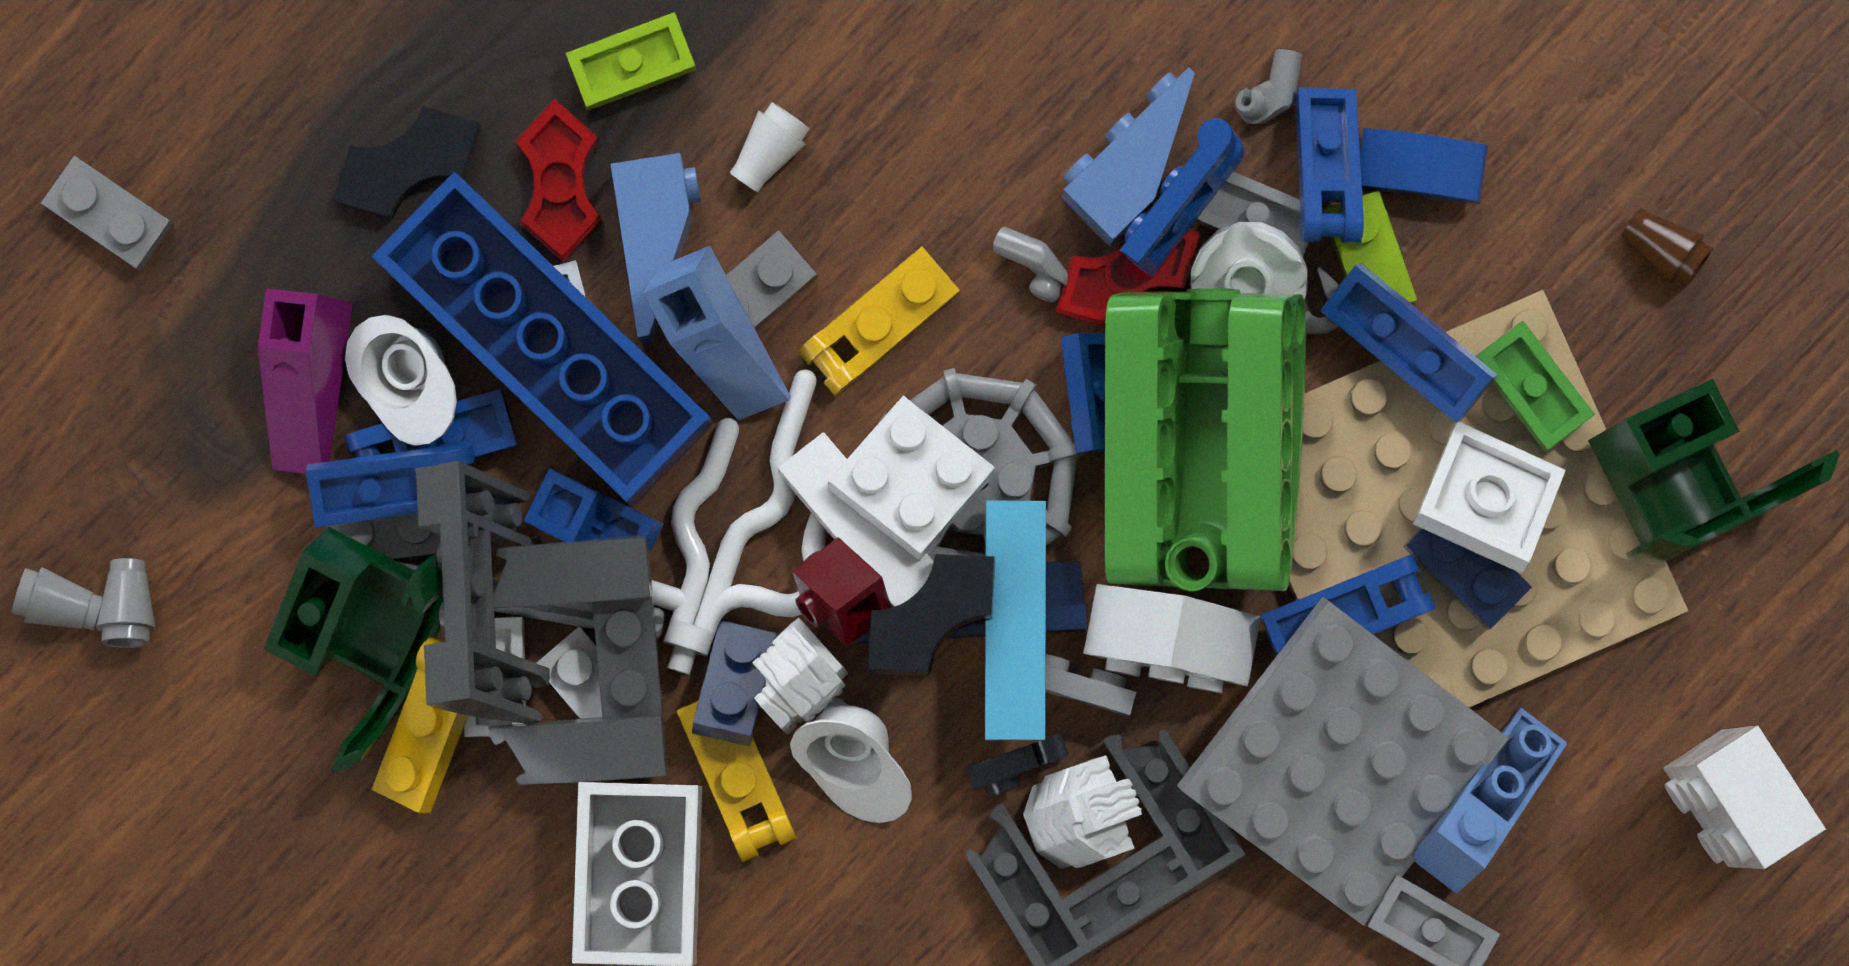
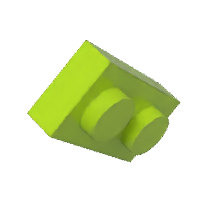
(631, 61)
(1378, 247)

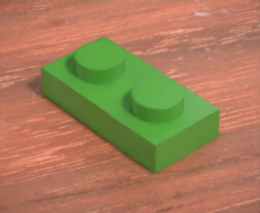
(1535, 386)

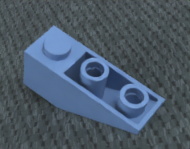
(1127, 173)
(714, 333)
(1490, 803)

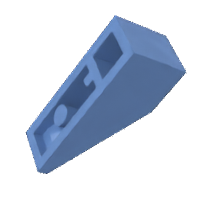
(654, 223)

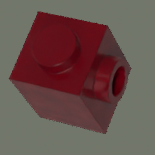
(839, 591)

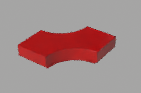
(558, 156)
(1098, 278)

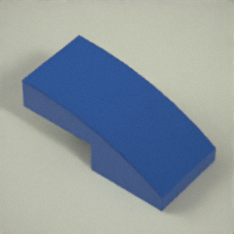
(1422, 165)
(583, 513)

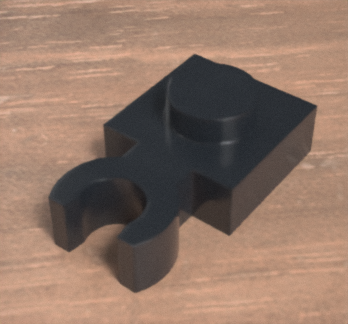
(1002, 771)

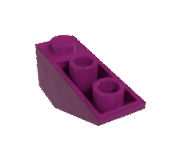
(301, 374)

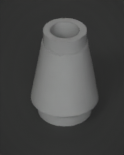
(55, 601)
(126, 606)

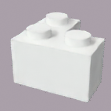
(1171, 637)

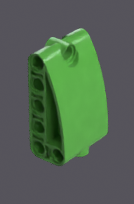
(1203, 436)

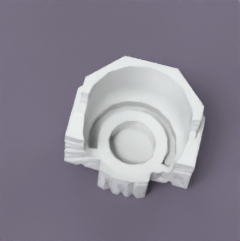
(798, 677)
(1081, 814)

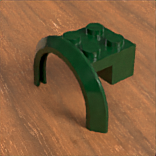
(1675, 481)
(363, 613)

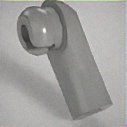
(1273, 95)
(1037, 257)

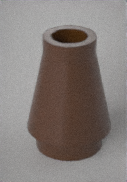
(1668, 246)

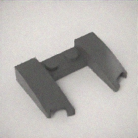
(472, 517)
(631, 732)
(1069, 930)

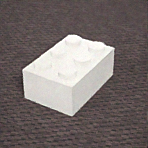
(1742, 799)
(637, 874)

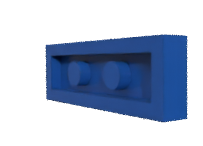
(1408, 342)

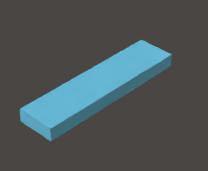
(1018, 623)

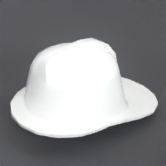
(402, 378)
(852, 762)

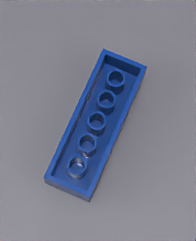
(543, 339)

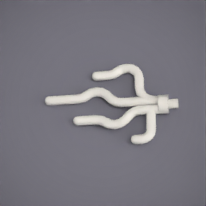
(702, 601)

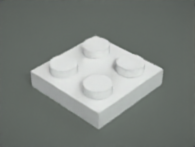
(911, 478)
(1489, 497)

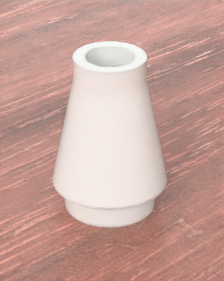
(769, 146)

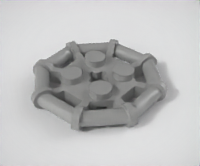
(1005, 450)

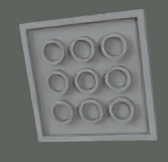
(1341, 760)

